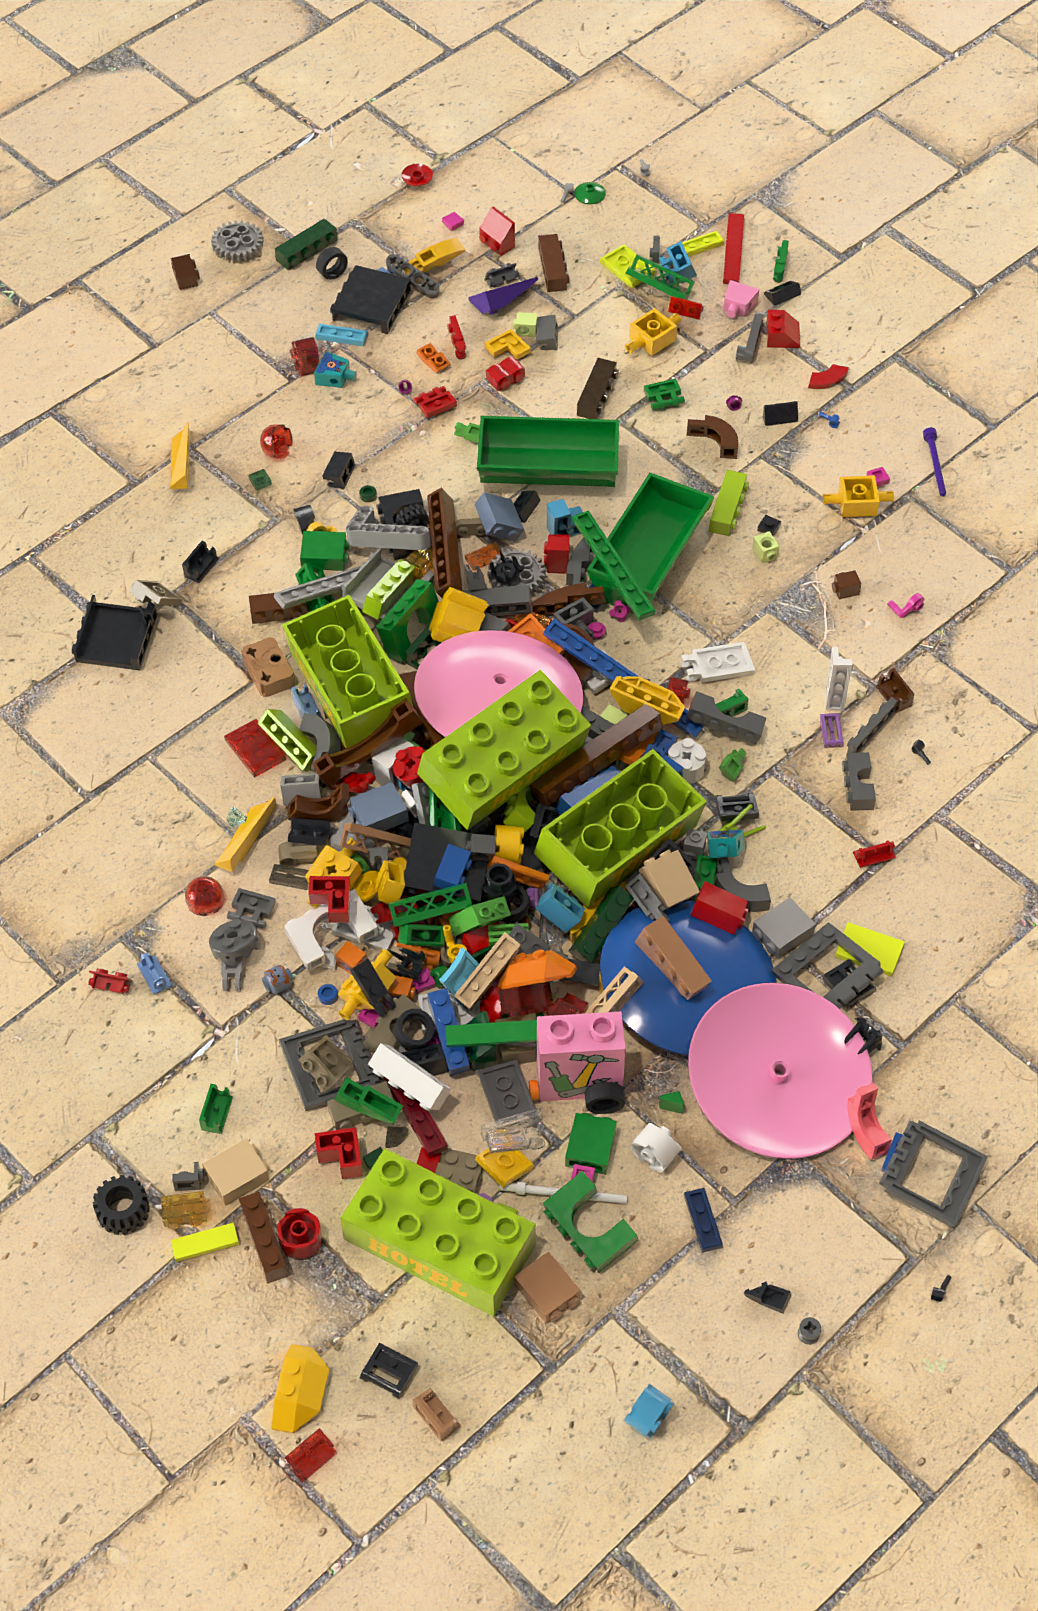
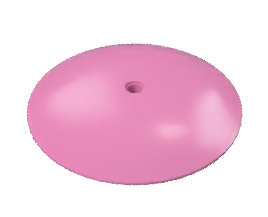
(481, 667)
(785, 1031)

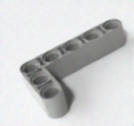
(364, 532)

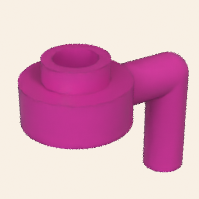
(916, 602)

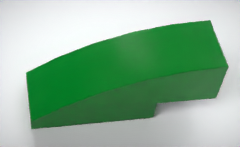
(368, 1101)

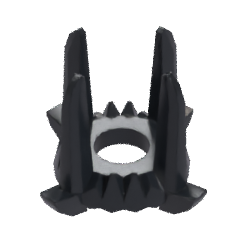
(506, 578)
(412, 957)
(868, 1033)

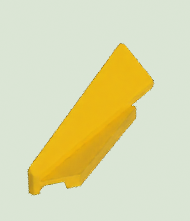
(180, 459)
(246, 835)

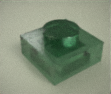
(260, 479)

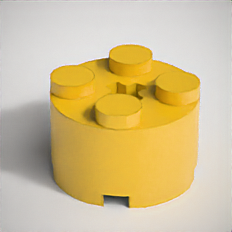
(509, 842)

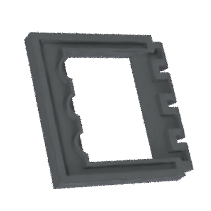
(813, 947)
(305, 1082)
(960, 1187)

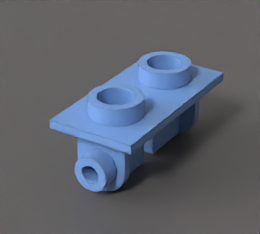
(153, 973)

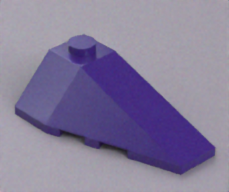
(498, 298)

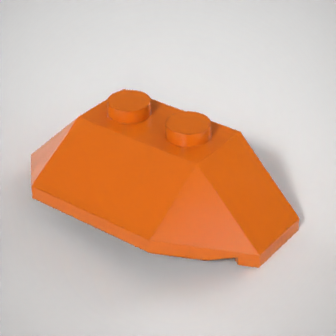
(536, 968)

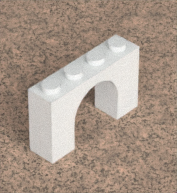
(302, 930)

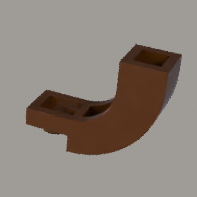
(717, 430)
(323, 808)

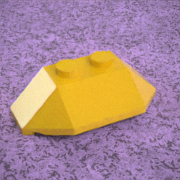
(635, 692)
(299, 1389)

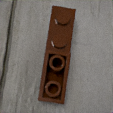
(564, 596)

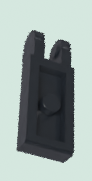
(372, 986)

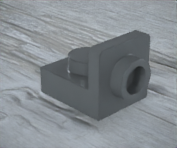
(188, 1181)

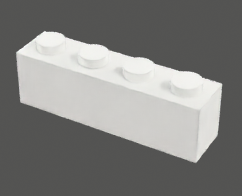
(410, 1077)

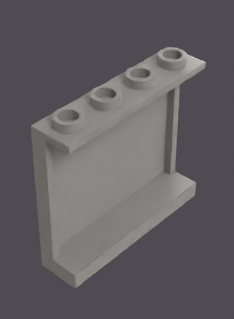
(369, 575)

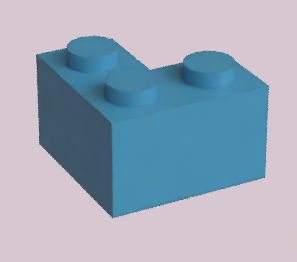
(560, 518)

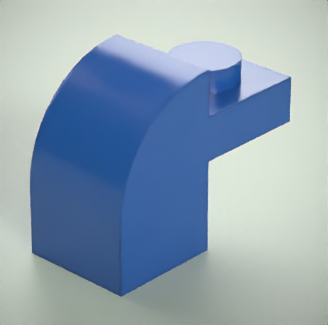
(662, 743)

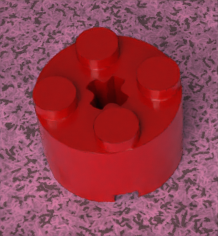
(407, 765)
(299, 1245)

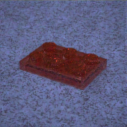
(255, 748)

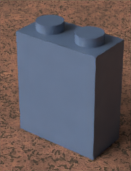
(499, 517)
(379, 808)

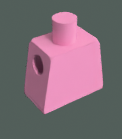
(740, 299)

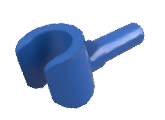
(833, 420)

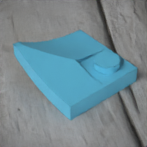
(459, 973)

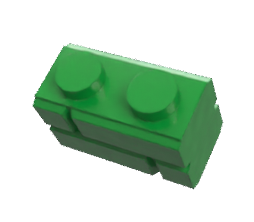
(421, 934)

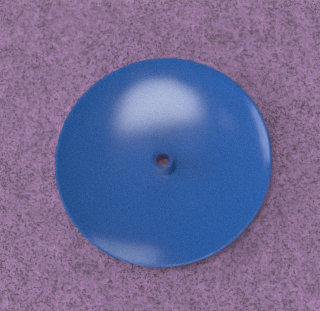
(657, 1008)

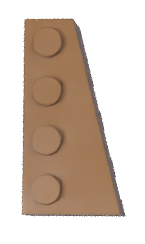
(673, 958)

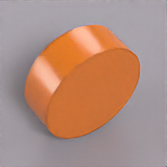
(534, 1090)

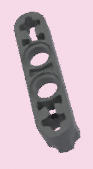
(394, 260)
(747, 352)

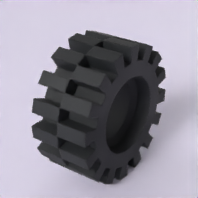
(413, 516)

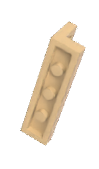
(488, 971)
(622, 993)

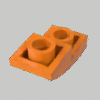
(433, 359)

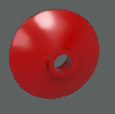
(417, 174)
(491, 1004)

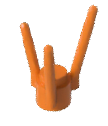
(431, 955)

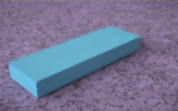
(341, 334)

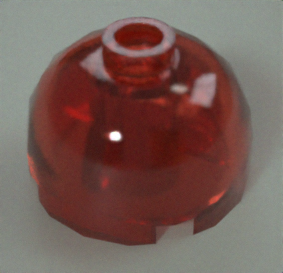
(276, 441)
(204, 896)

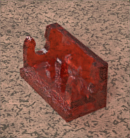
(310, 1455)

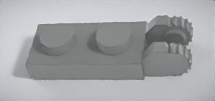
(232, 971)

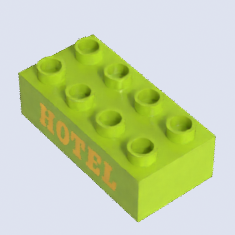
(345, 668)
(503, 749)
(619, 827)
(438, 1231)

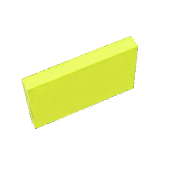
(620, 260)
(880, 946)

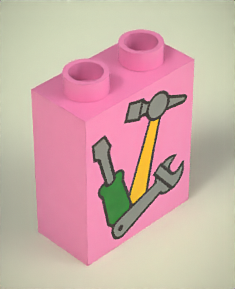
(578, 1053)

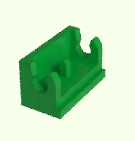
(734, 705)
(215, 1109)

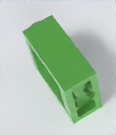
(479, 915)

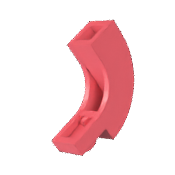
(865, 1124)

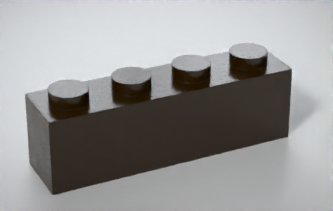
(597, 388)

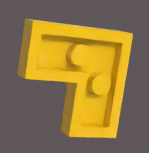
(507, 341)

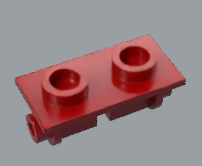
(685, 307)
(875, 854)
(117, 982)

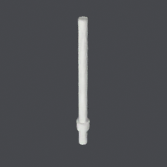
(521, 1188)

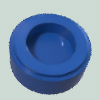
(327, 994)

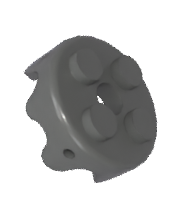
(228, 949)

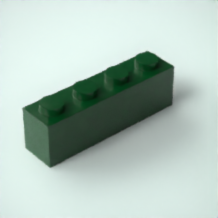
(306, 244)
(601, 923)

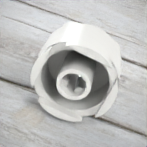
(691, 757)
(655, 1147)

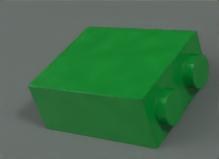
(324, 549)
(591, 1142)

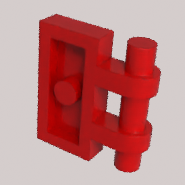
(435, 401)

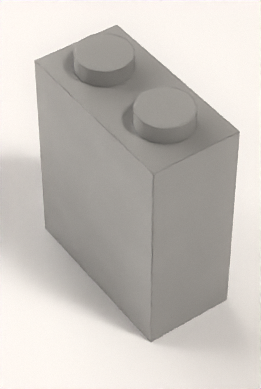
(783, 928)

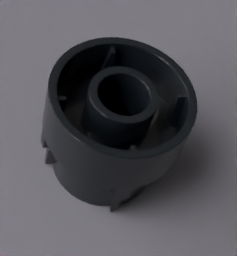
(499, 882)

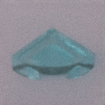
(235, 817)

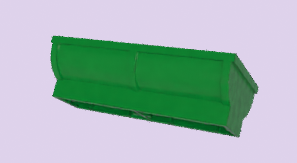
(548, 451)
(652, 534)

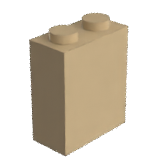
(670, 878)
(236, 1171)

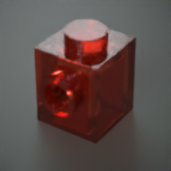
(680, 688)

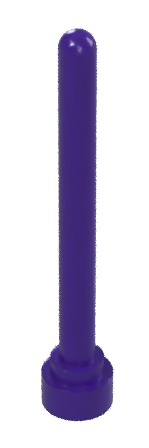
(930, 436)

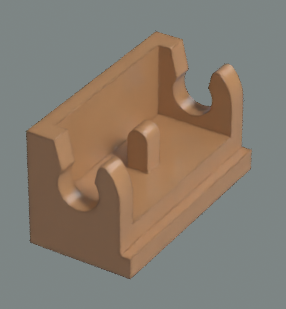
(435, 1414)

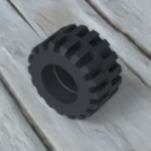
(119, 1189)

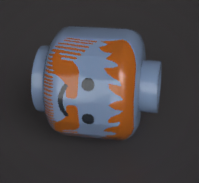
(277, 979)

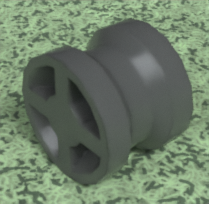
(805, 1334)

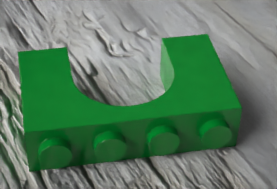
(393, 627)
(598, 1250)

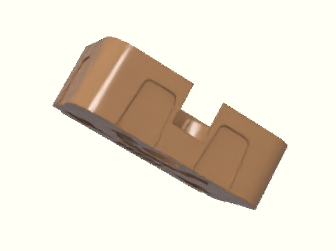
(267, 675)

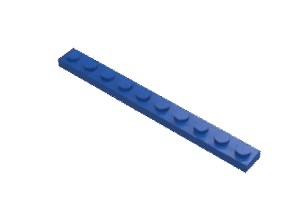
(604, 664)

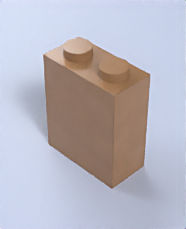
(547, 1288)

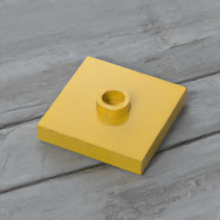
(504, 1166)

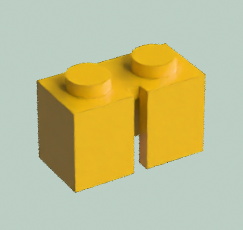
(390, 882)

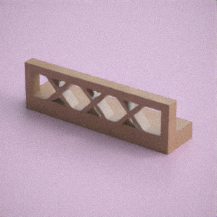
(375, 835)

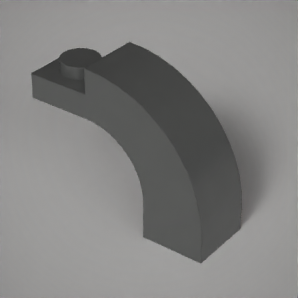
(324, 732)
(756, 895)

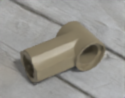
(292, 854)

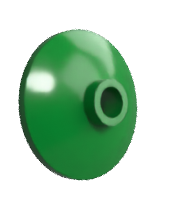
(589, 193)

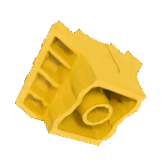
(457, 615)

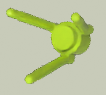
(730, 825)

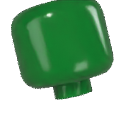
(437, 973)

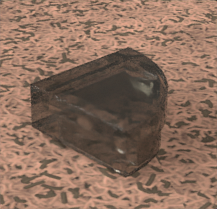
(395, 1136)

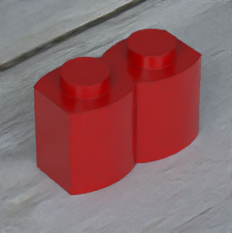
(505, 373)

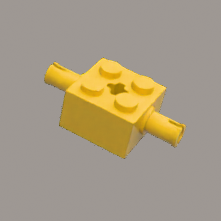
(652, 332)
(858, 496)
(335, 863)
(353, 994)

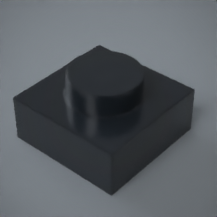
(769, 524)

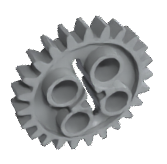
(237, 240)
(532, 575)

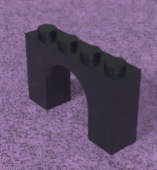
(390, 506)

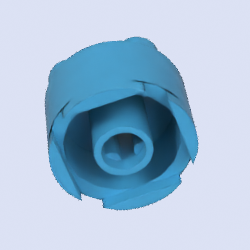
(648, 1410)

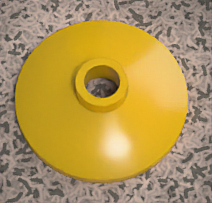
(366, 885)

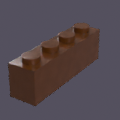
(552, 262)
(263, 1237)

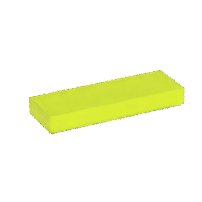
(703, 243)
(204, 1242)

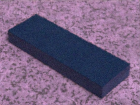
(703, 1220)

